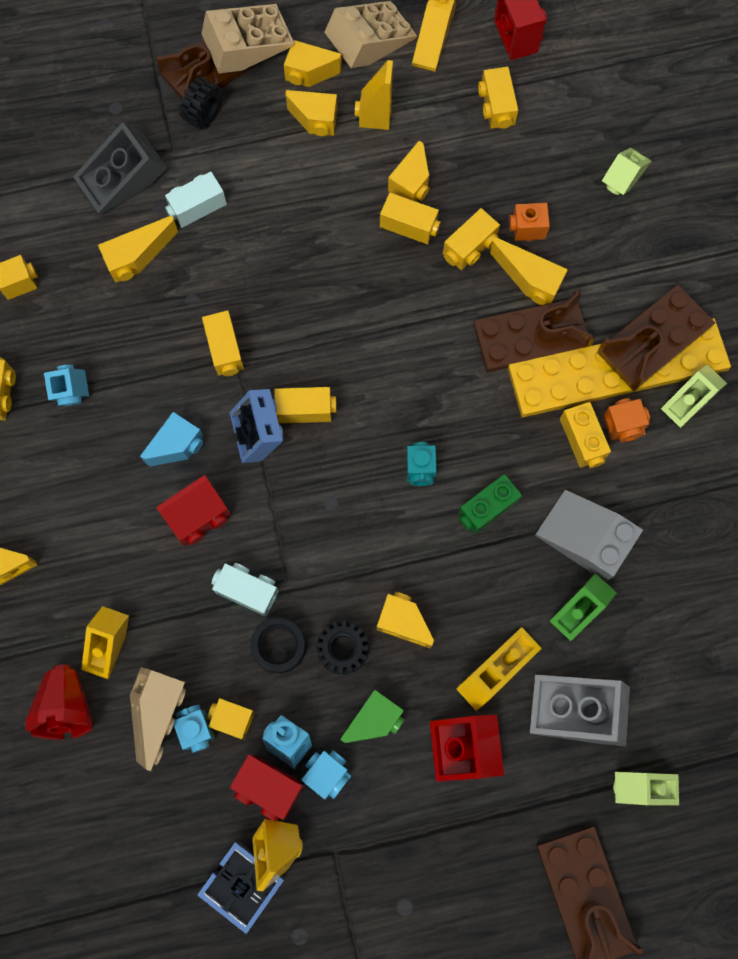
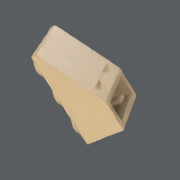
(368, 32)
(244, 36)
(152, 709)

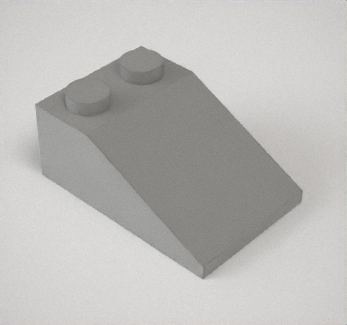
(589, 534)
(580, 709)

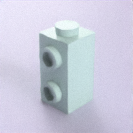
(195, 199)
(244, 589)

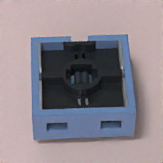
(256, 425)
(235, 890)

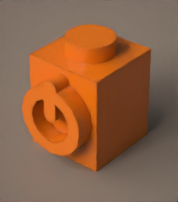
(529, 221)
(627, 420)

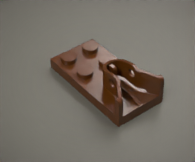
(190, 64)
(532, 333)
(655, 337)
(587, 896)

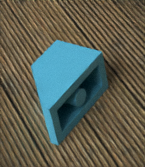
(173, 442)

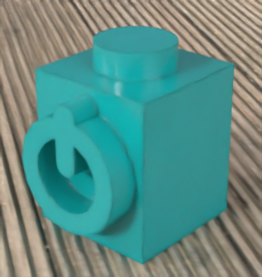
(421, 464)

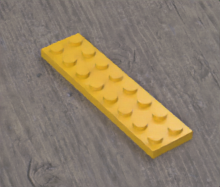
(585, 377)

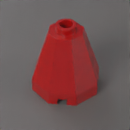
(59, 706)

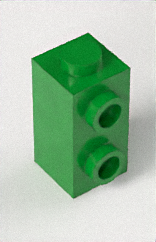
(489, 505)

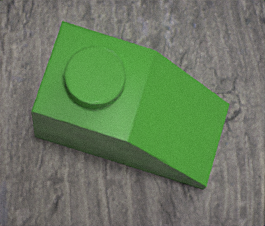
(583, 607)
(374, 720)

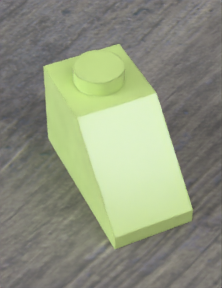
(625, 171)
(693, 395)
(646, 788)

